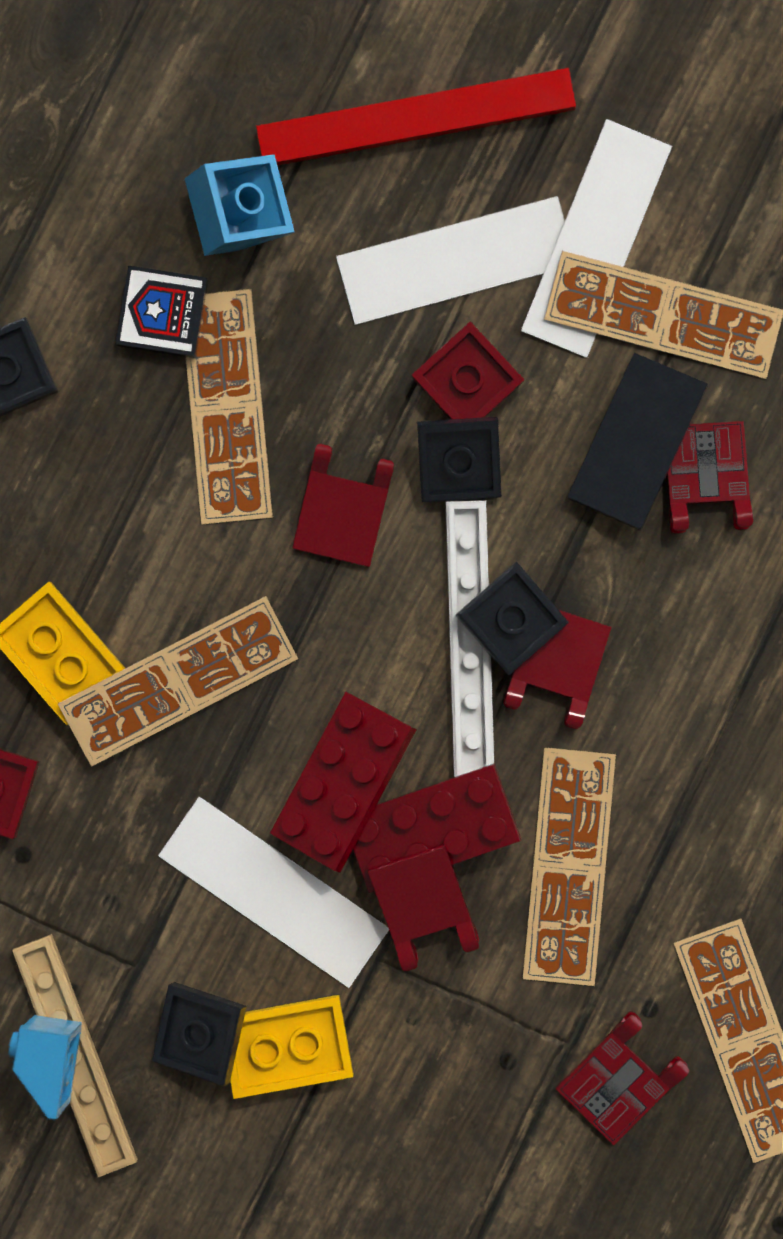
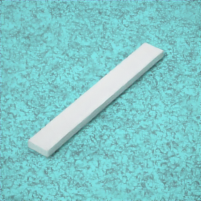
(469, 660)

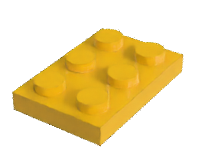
(55, 647)
(291, 1047)

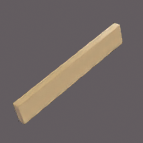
(91, 1093)

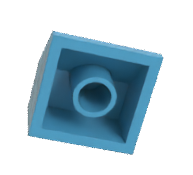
(238, 204)
(46, 1060)

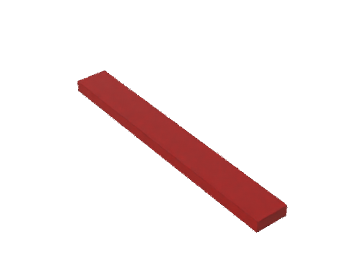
(418, 117)

